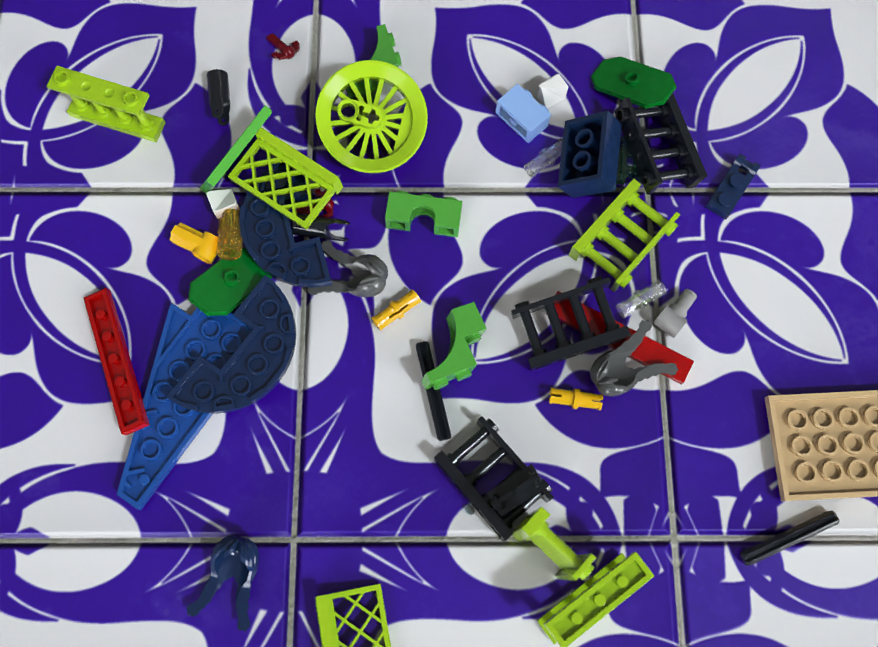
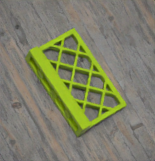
(300, 164)
(327, 620)

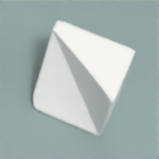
(552, 91)
(222, 200)

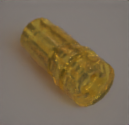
(229, 239)

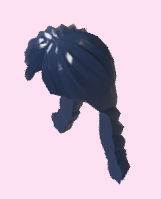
(231, 558)

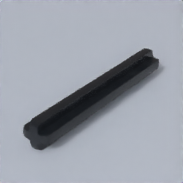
(434, 396)
(789, 538)

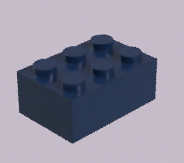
(590, 155)

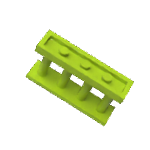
(107, 103)
(616, 214)
(536, 529)
(595, 599)

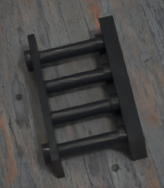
(677, 135)
(564, 348)
(467, 482)

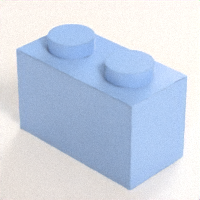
(523, 113)

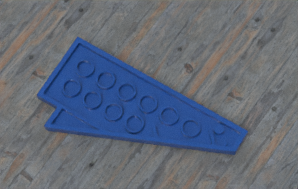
(172, 427)

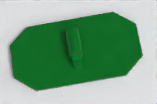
(633, 80)
(225, 285)

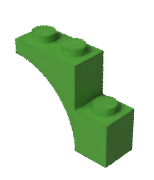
(383, 52)
(465, 329)

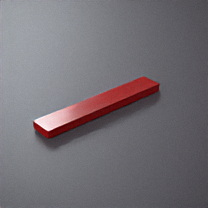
(647, 353)
(116, 362)

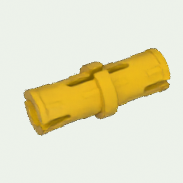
(396, 310)
(575, 398)

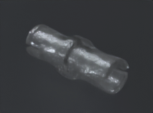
(545, 158)
(641, 299)

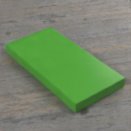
(236, 149)

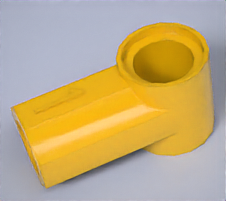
(199, 244)

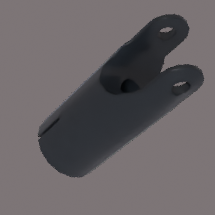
(219, 95)
(319, 228)

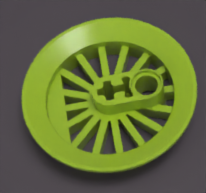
(410, 130)

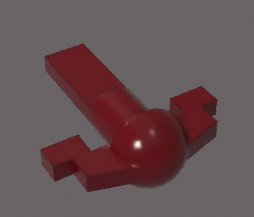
(287, 52)
(328, 207)

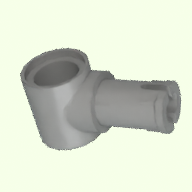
(674, 316)

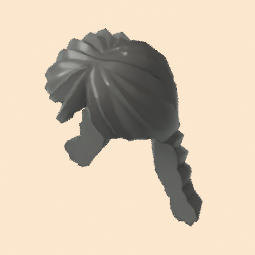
(368, 270)
(610, 371)

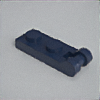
(732, 187)

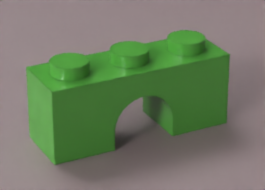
(405, 207)

